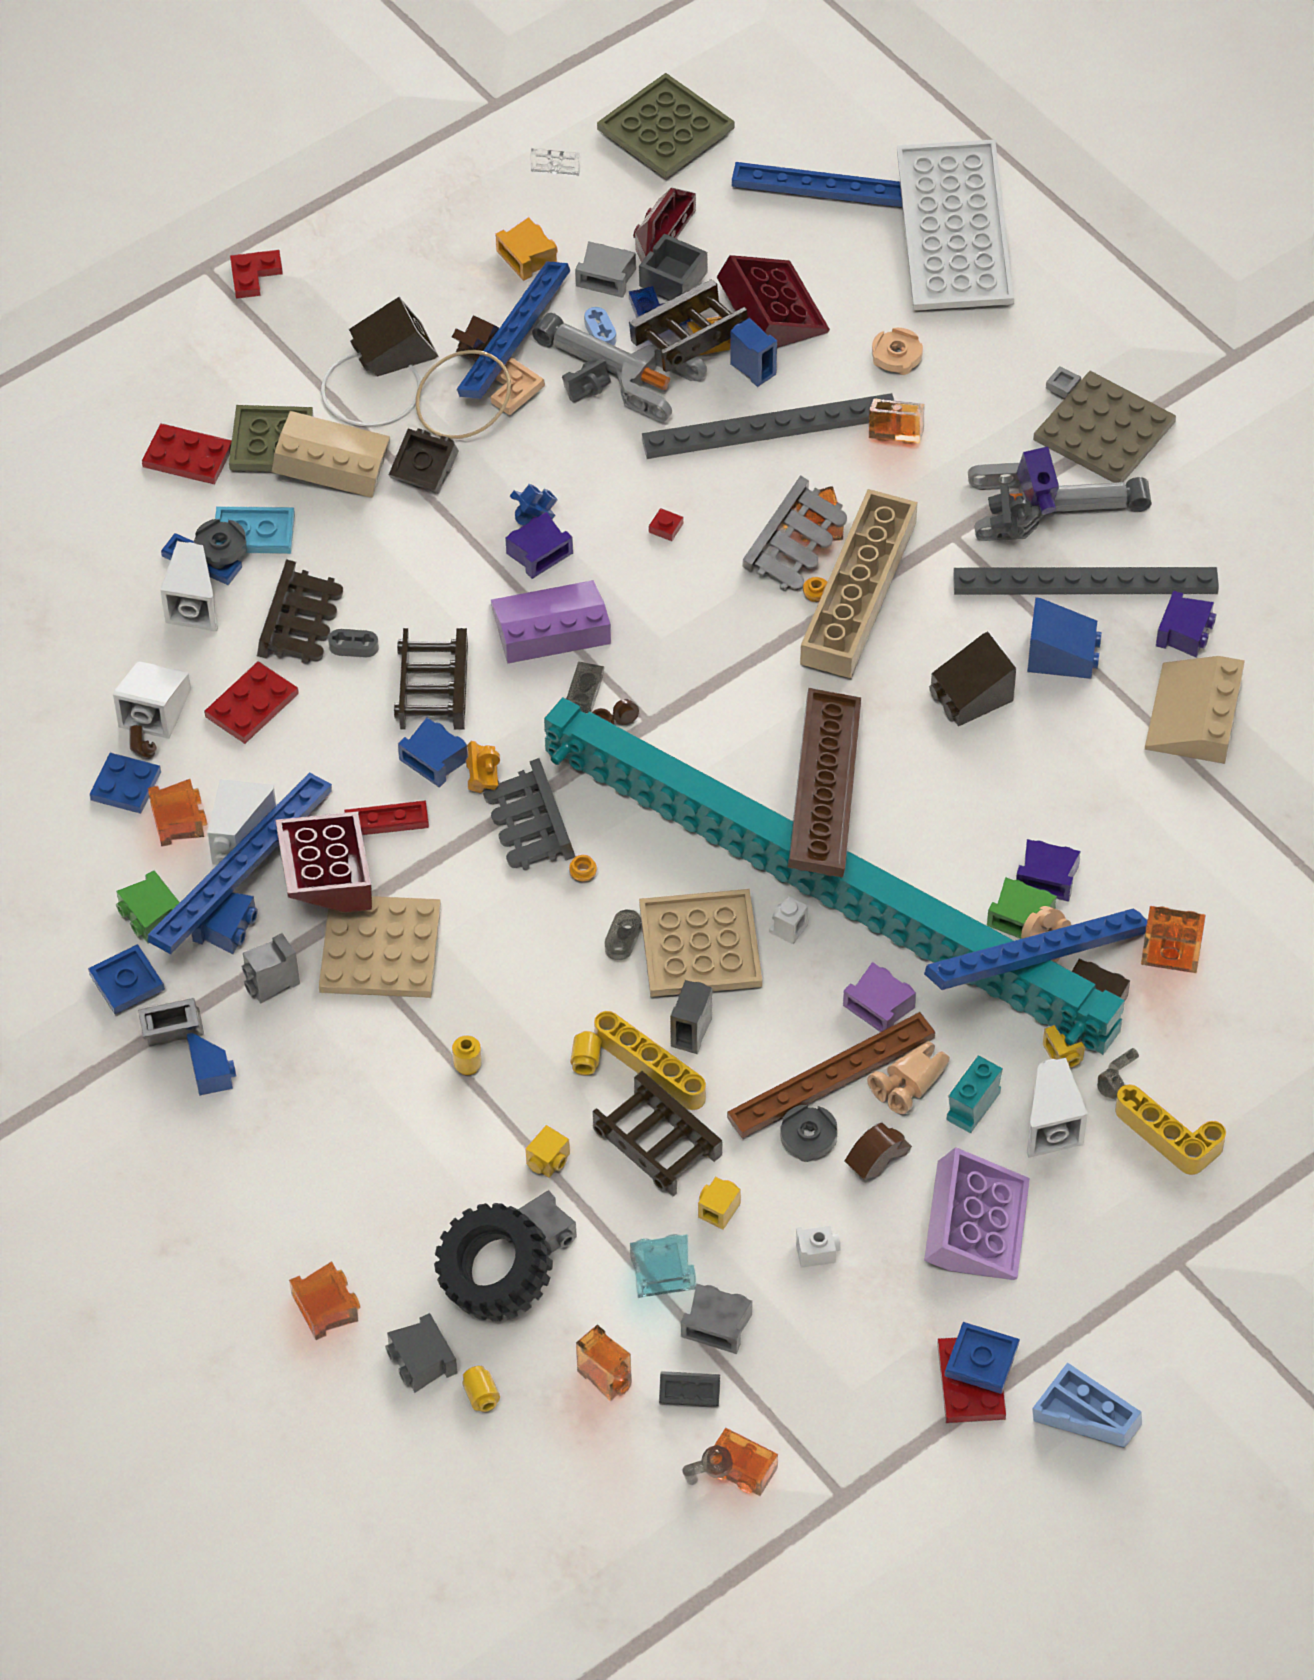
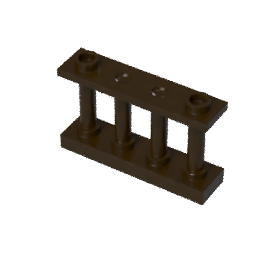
(678, 310)
(454, 689)
(665, 1109)

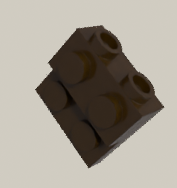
(423, 460)

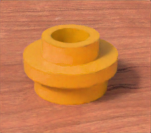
(814, 588)
(582, 862)

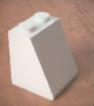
(188, 590)
(151, 698)
(236, 813)
(1057, 1110)

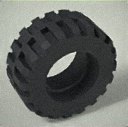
(465, 1241)

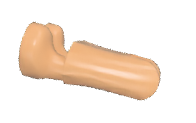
(912, 1070)

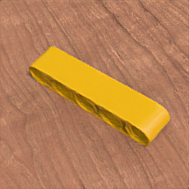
(643, 1049)

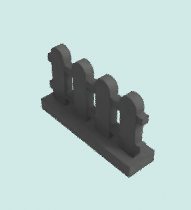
(531, 828)

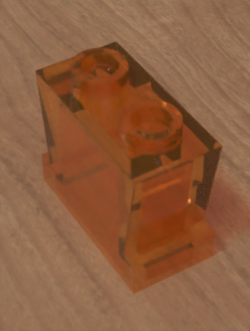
(177, 812)
(325, 1300)
(604, 1363)

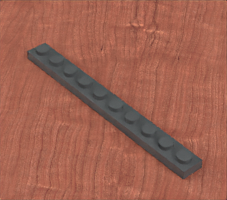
(759, 427)
(1084, 580)

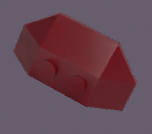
(666, 217)

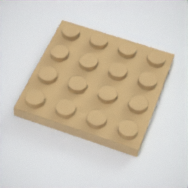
(700, 940)
(382, 948)

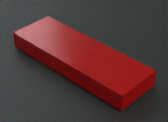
(392, 817)

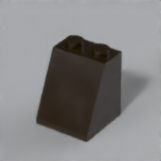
(392, 339)
(974, 681)

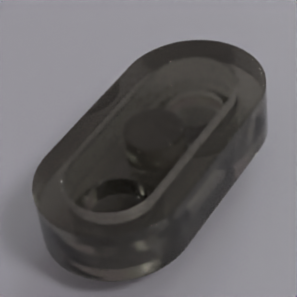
(621, 937)

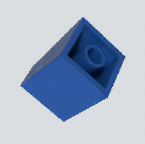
(1062, 641)

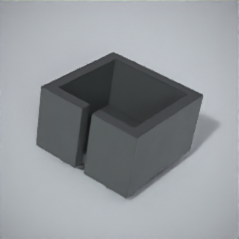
(673, 267)

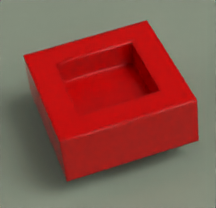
(666, 524)

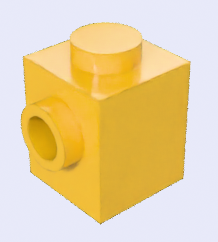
(547, 1152)
(719, 1202)

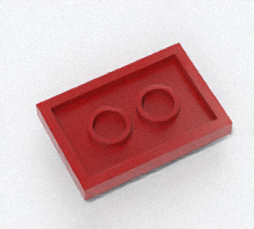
(187, 453)
(251, 702)
(966, 1401)

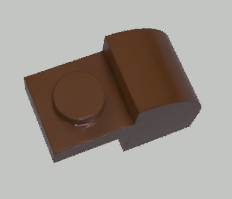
(475, 337)
(875, 1150)

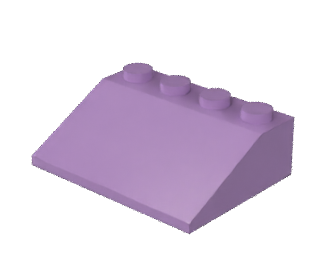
(976, 1216)

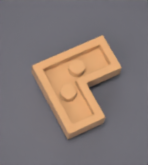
(523, 386)

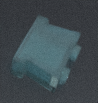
(662, 1265)

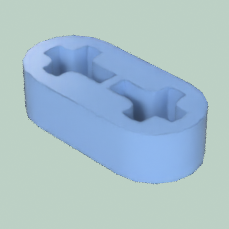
(605, 325)

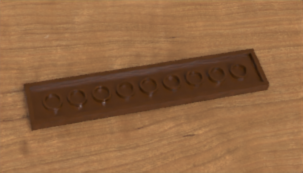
(825, 783)

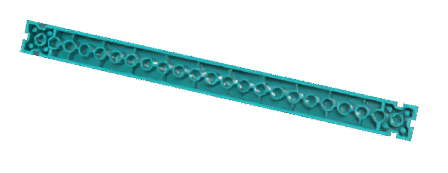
(862, 894)

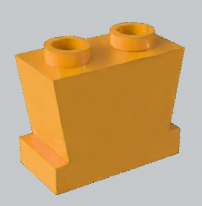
(525, 248)

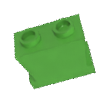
(146, 903)
(1016, 905)

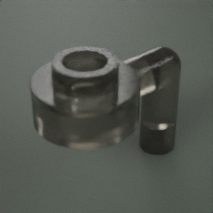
(1110, 1080)
(704, 1465)

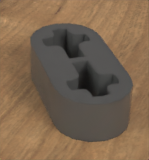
(353, 643)

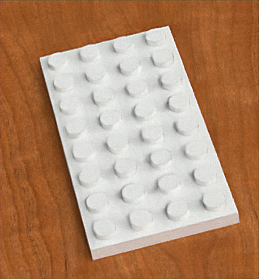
(954, 225)

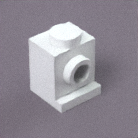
(789, 920)
(817, 1246)

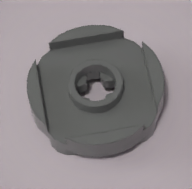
(226, 553)
(804, 1146)

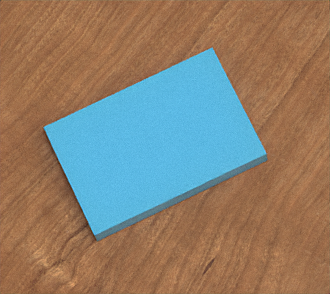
(265, 527)

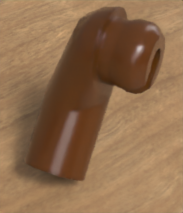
(137, 743)

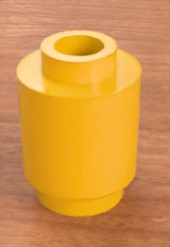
(585, 1053)
(466, 1055)
(480, 1389)

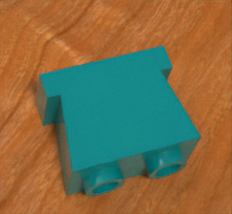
(974, 1094)

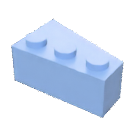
(1087, 1408)

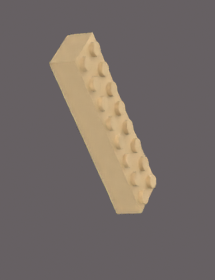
(858, 583)

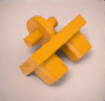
(482, 766)

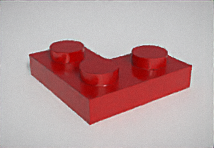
(250, 266)

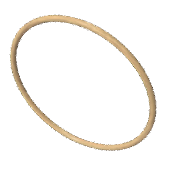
(442, 361)

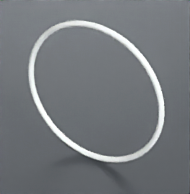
(360, 423)

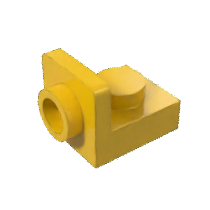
(1058, 1048)

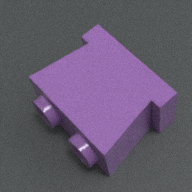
(879, 998)

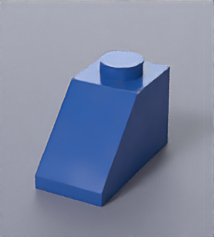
(210, 1066)

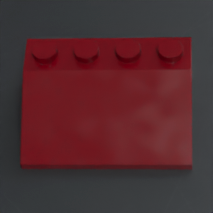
(773, 297)
(325, 861)

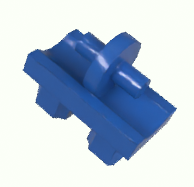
(533, 503)

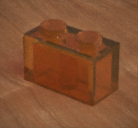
(896, 421)
(751, 1462)

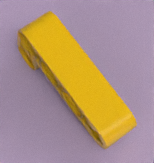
(1136, 1107)

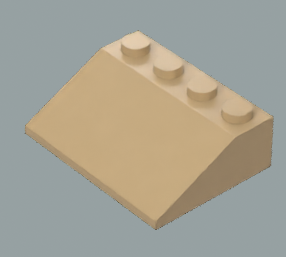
(330, 454)
(1195, 707)

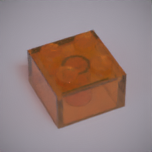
(1173, 939)

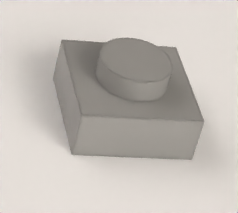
(1062, 382)

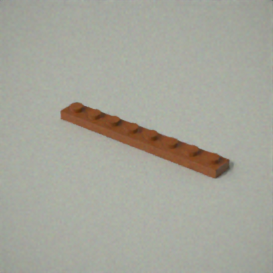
(831, 1074)

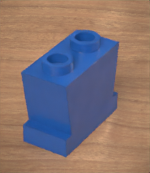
(753, 352)
(433, 752)
(227, 923)

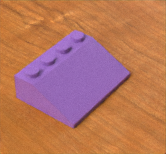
(551, 621)

